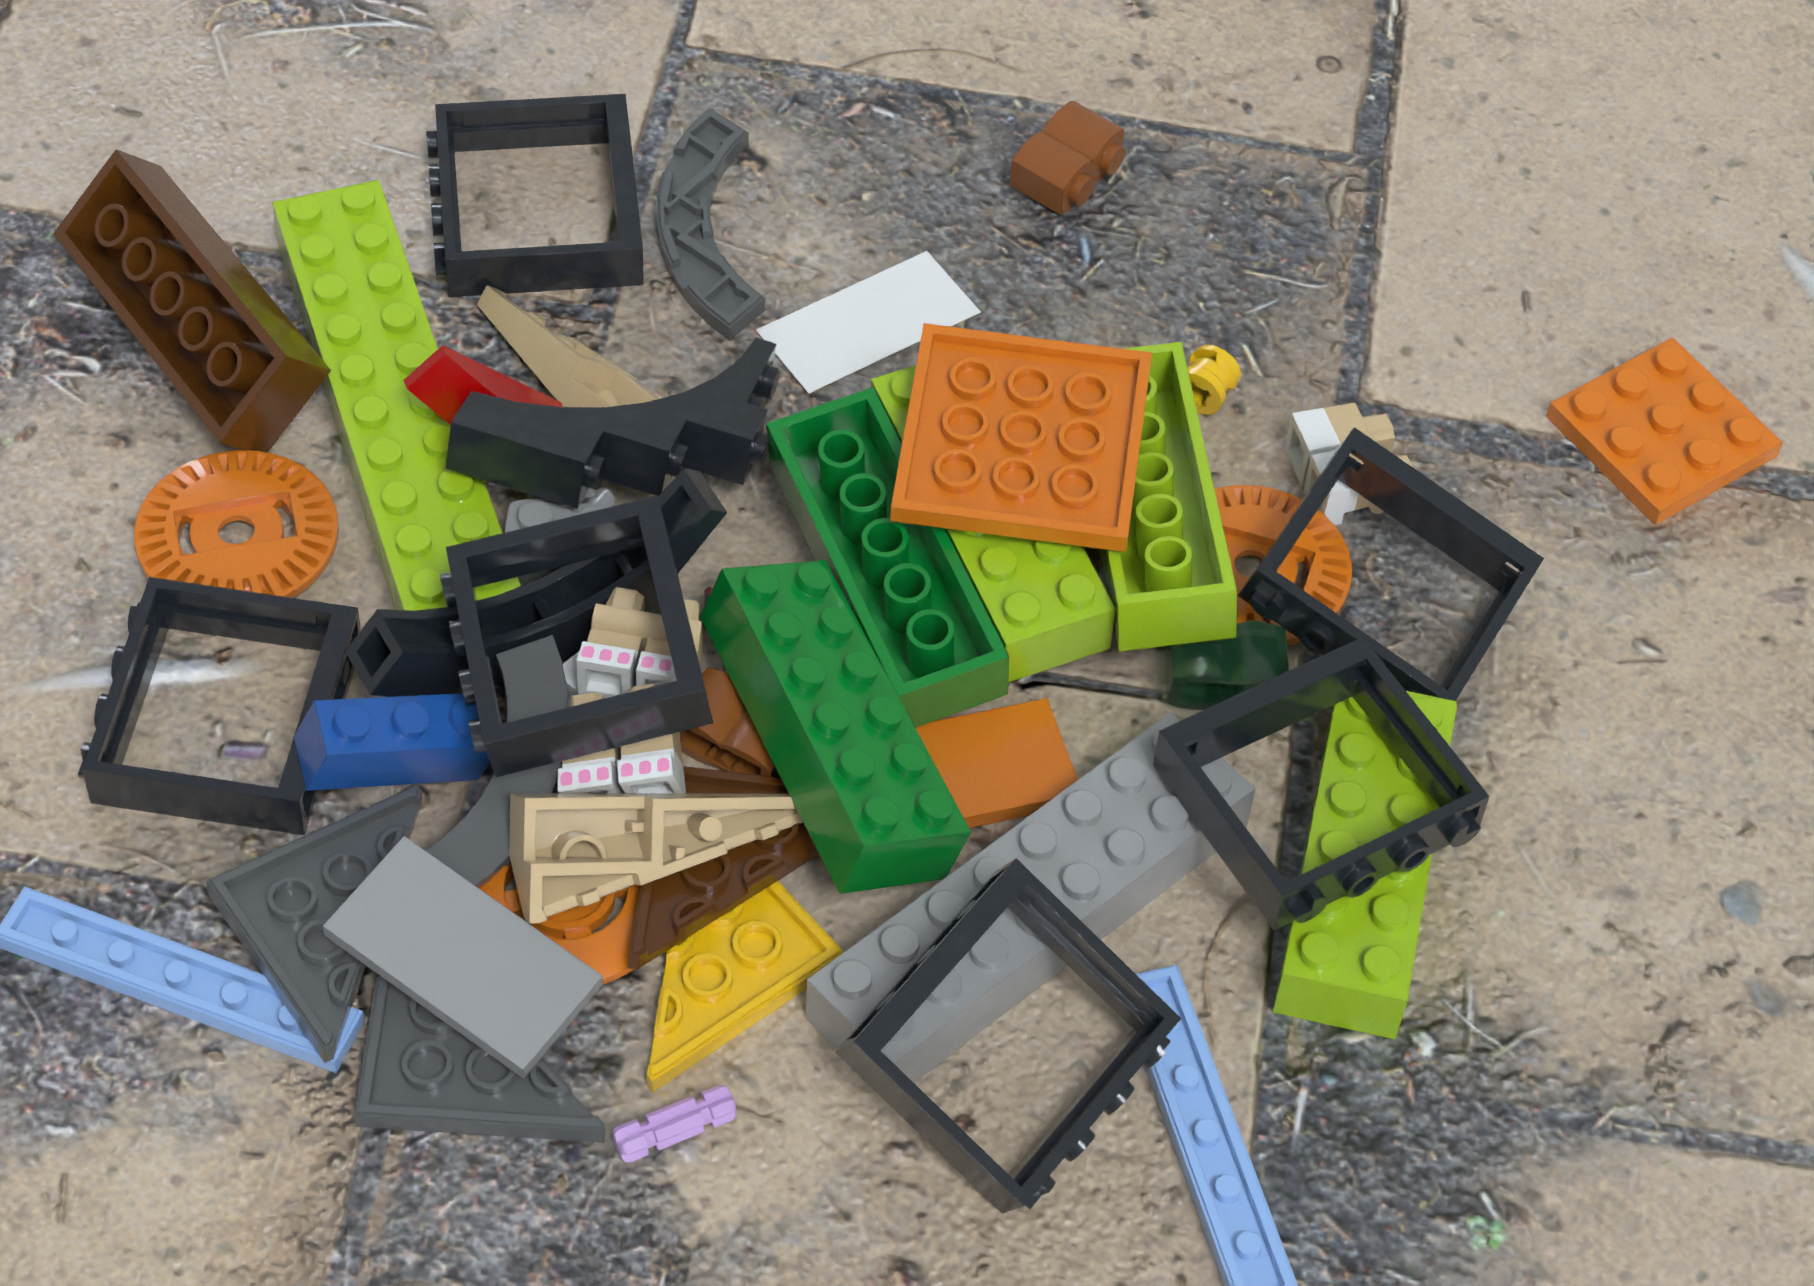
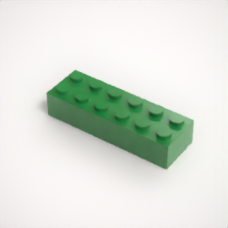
(897, 576)
(834, 726)

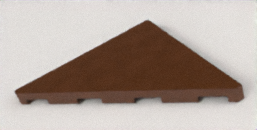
(699, 895)

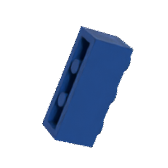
(388, 742)

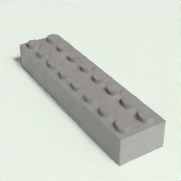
(1096, 846)

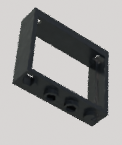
(533, 125)
(1428, 513)
(224, 614)
(1285, 700)
(594, 724)
(1106, 1091)

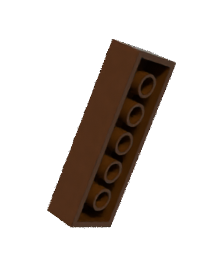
(191, 303)

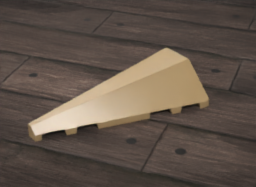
(562, 363)
(592, 844)

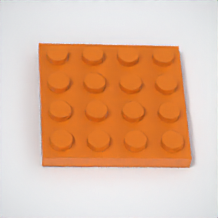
(1022, 437)

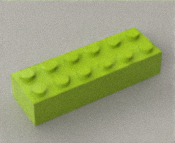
(1176, 567)
(1034, 591)
(1359, 953)

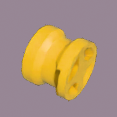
(1211, 375)

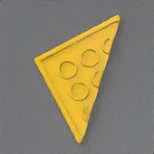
(733, 978)

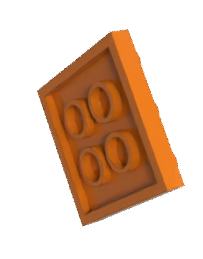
(1664, 430)

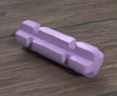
(674, 1123)

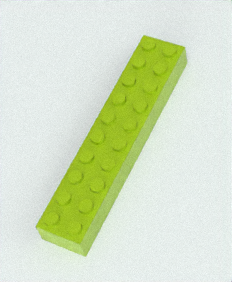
(372, 335)

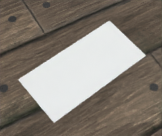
(867, 321)

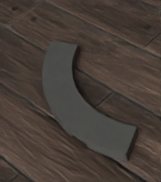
(687, 231)
(480, 841)

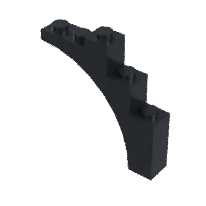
(637, 445)
(415, 650)

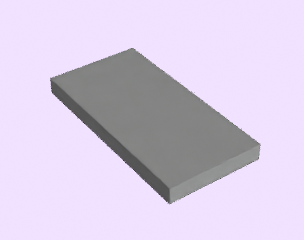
(463, 956)

